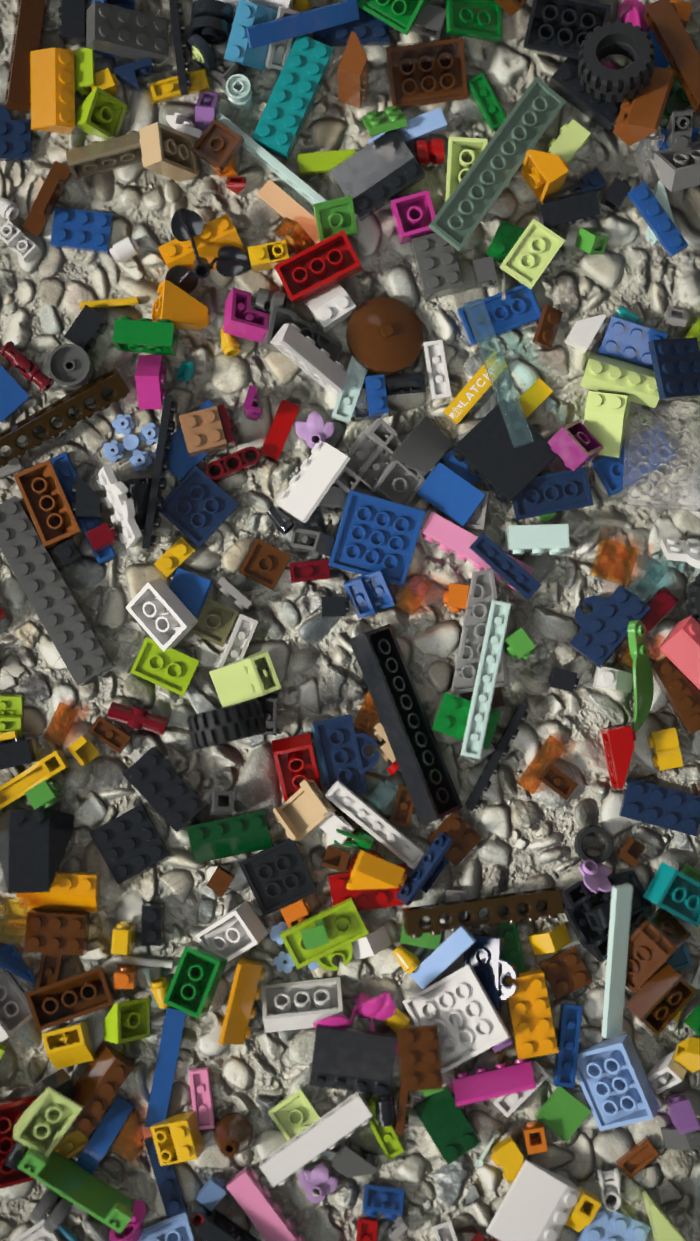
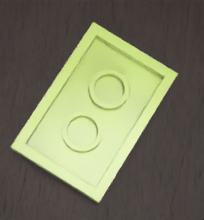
(532, 253)
(294, 1114)

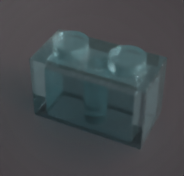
(647, 579)

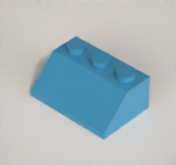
(238, 49)

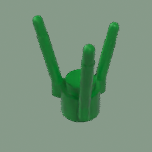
(362, 839)

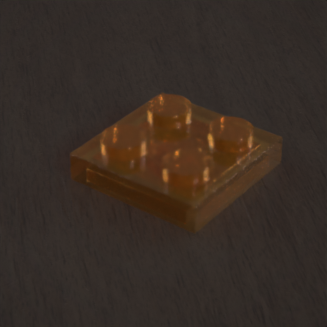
(614, 562)

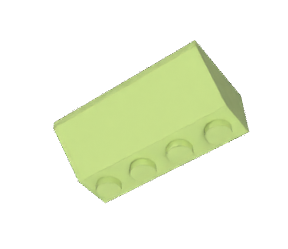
(461, 156)
(621, 378)

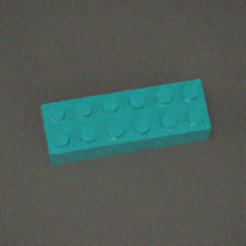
(293, 96)

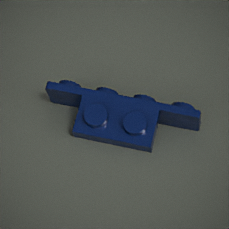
(427, 870)

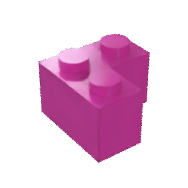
(241, 320)
(150, 381)

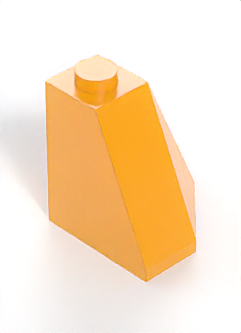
(179, 308)
(375, 873)

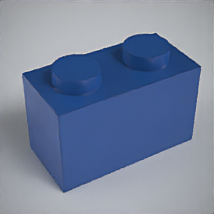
(376, 396)

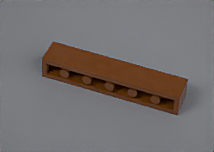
(25, 39)
(676, 46)

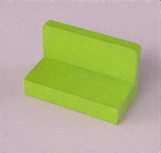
(84, 70)

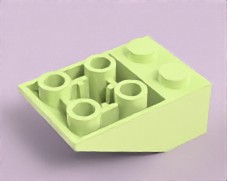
(245, 679)

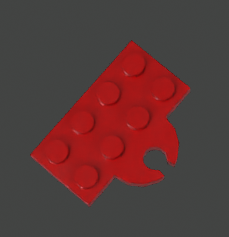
(367, 898)

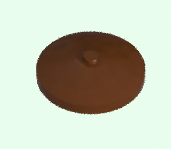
(384, 335)

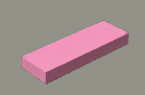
(202, 1097)

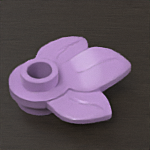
(314, 427)
(595, 876)
(319, 1180)

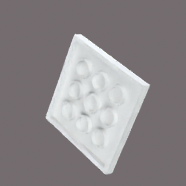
(462, 1014)

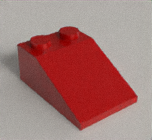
(618, 749)
(295, 763)

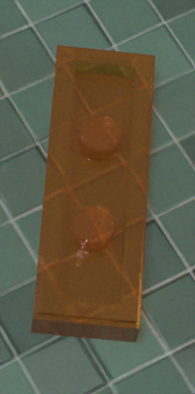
(549, 752)

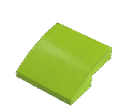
(11, 713)

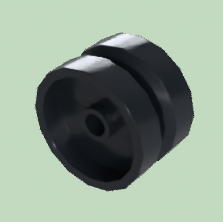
(211, 21)

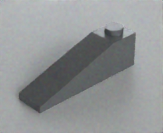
(280, 316)

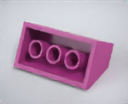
(495, 1082)

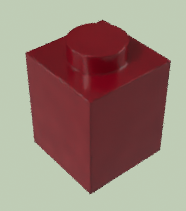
(102, 536)

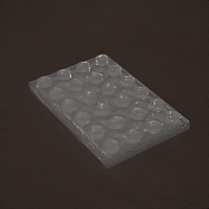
(662, 456)

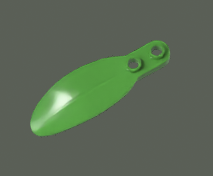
(642, 672)

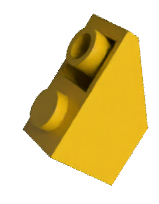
(267, 255)
(688, 1054)
(509, 1157)
(584, 1210)

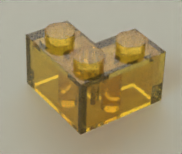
(13, 920)

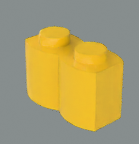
(665, 749)
(123, 938)

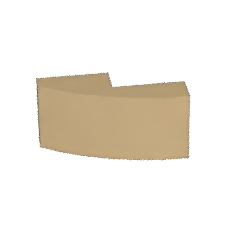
(386, 752)

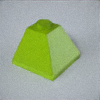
(100, 114)
(128, 1021)

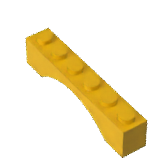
(40, 771)

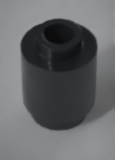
(385, 1111)

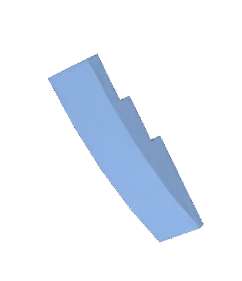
(420, 127)
(442, 957)

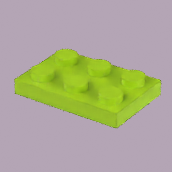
(167, 669)

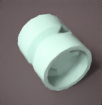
(239, 91)

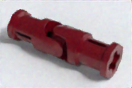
(26, 366)

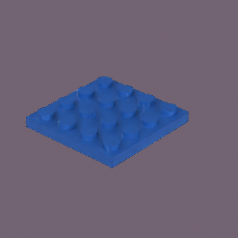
(376, 536)

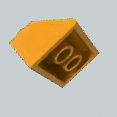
(544, 173)

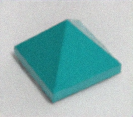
(186, 372)

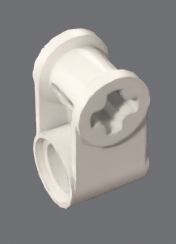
(609, 1185)

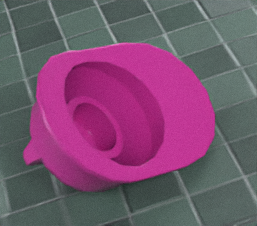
(633, 12)
(134, 1229)

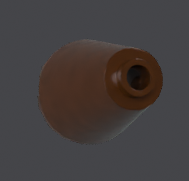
(233, 1134)

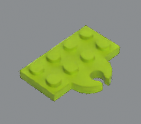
(342, 927)

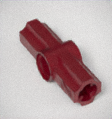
(137, 718)

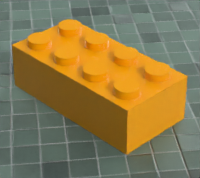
(531, 1016)

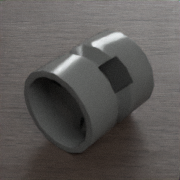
(264, 295)

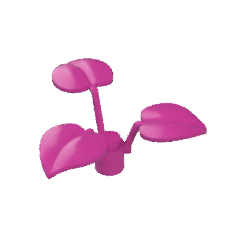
(378, 1007)

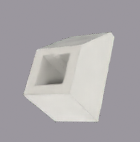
(584, 331)

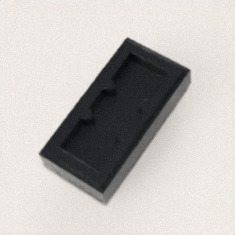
(405, 383)

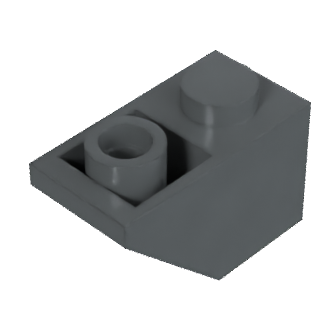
(680, 130)
(353, 1162)

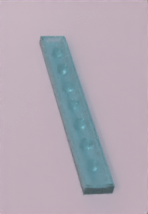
(498, 373)

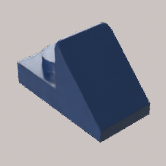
(130, 72)

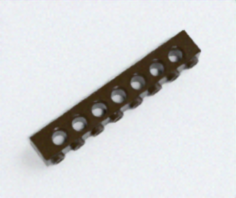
(60, 408)
(551, 909)

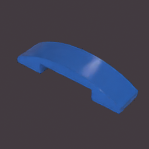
(105, 1134)

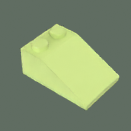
(606, 420)
(46, 1121)
(661, 1225)

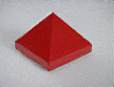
(236, 184)

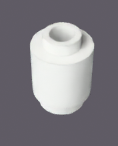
(124, 250)

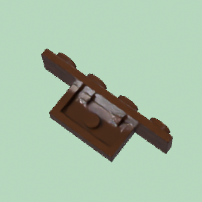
(47, 199)

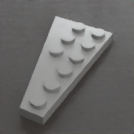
(478, 605)

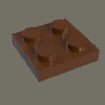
(218, 145)
(265, 564)
(462, 834)
(565, 972)

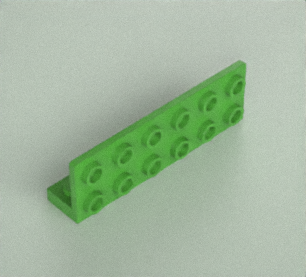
(79, 1187)

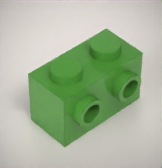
(518, 645)
(44, 794)

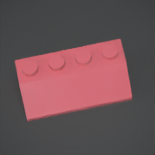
(683, 648)

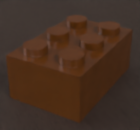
(57, 932)
(661, 998)
(419, 1058)

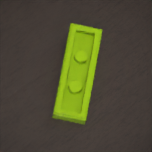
(322, 161)
(385, 1135)

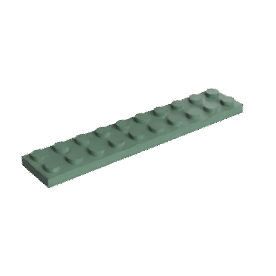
(497, 164)

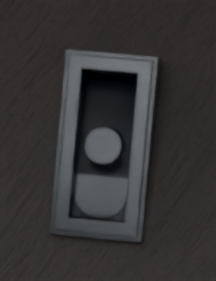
(269, 706)

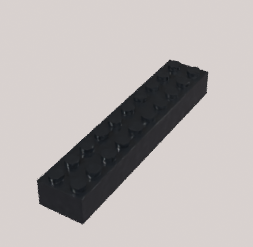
(406, 724)

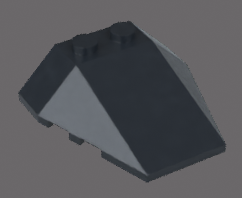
(33, 847)
(580, 899)

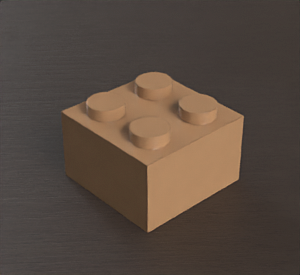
(203, 431)

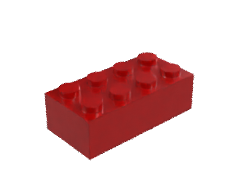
(318, 267)

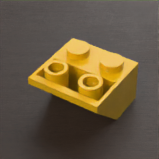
(68, 1044)
(177, 1139)

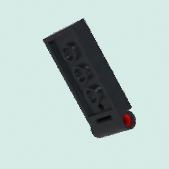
(216, 1226)

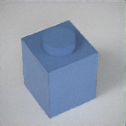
(212, 1192)

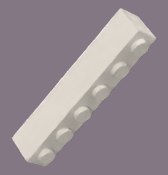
(315, 1139)

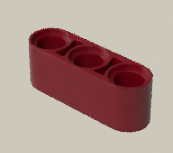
(223, 464)
(660, 605)

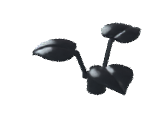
(230, 259)

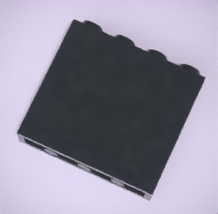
(499, 465)

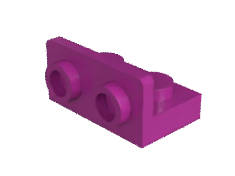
(251, 404)

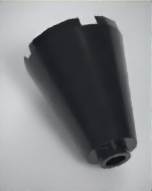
(139, 492)

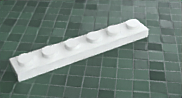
(375, 824)

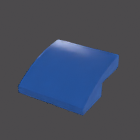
(370, 593)

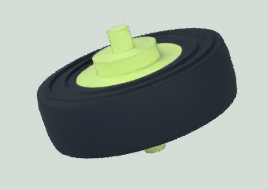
(201, 52)

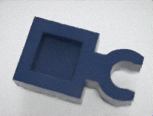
(592, 180)

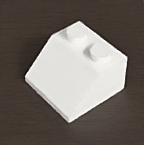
(330, 307)

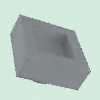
(676, 317)
(398, 1229)

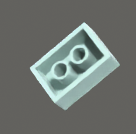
(536, 539)

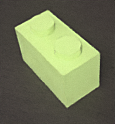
(570, 141)

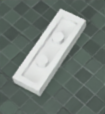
(437, 370)
(238, 640)
(509, 1103)

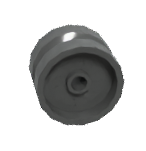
(62, 359)
(55, 1207)

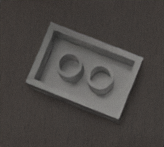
(436, 266)

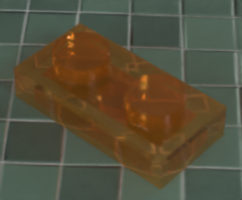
(60, 724)

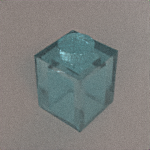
(382, 794)

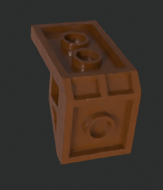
(652, 947)

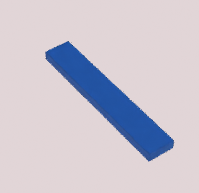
(302, 23)
(67, 475)
(165, 1066)

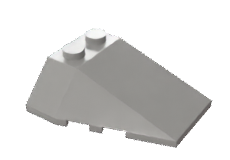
(373, 471)

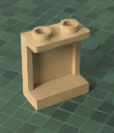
(303, 811)

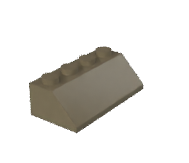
(104, 155)

